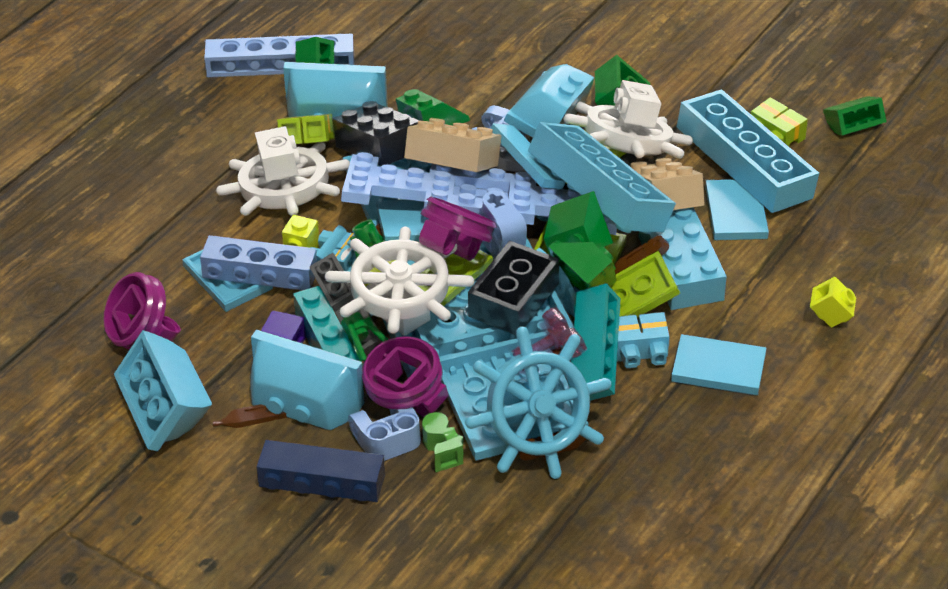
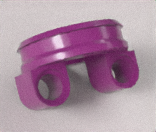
(454, 225)
(144, 298)
(421, 390)

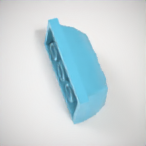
(332, 87)
(550, 98)
(304, 381)
(161, 389)

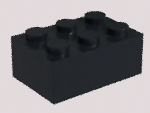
(373, 131)
(513, 287)

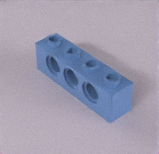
(258, 263)

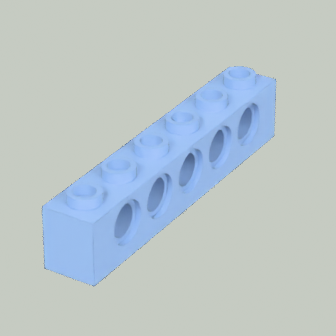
(265, 54)

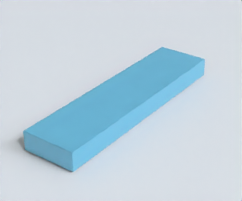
(518, 147)

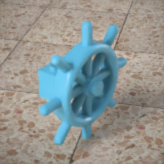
(537, 399)

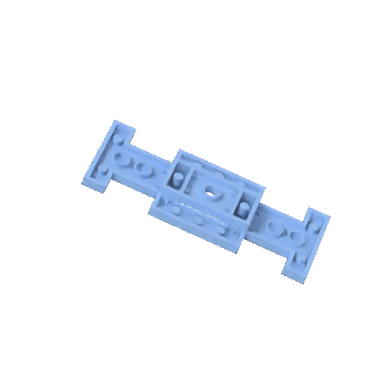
(452, 185)

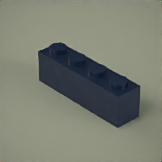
(321, 471)

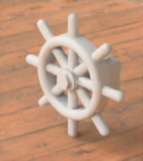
(631, 123)
(282, 174)
(395, 291)

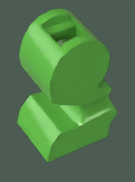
(443, 441)

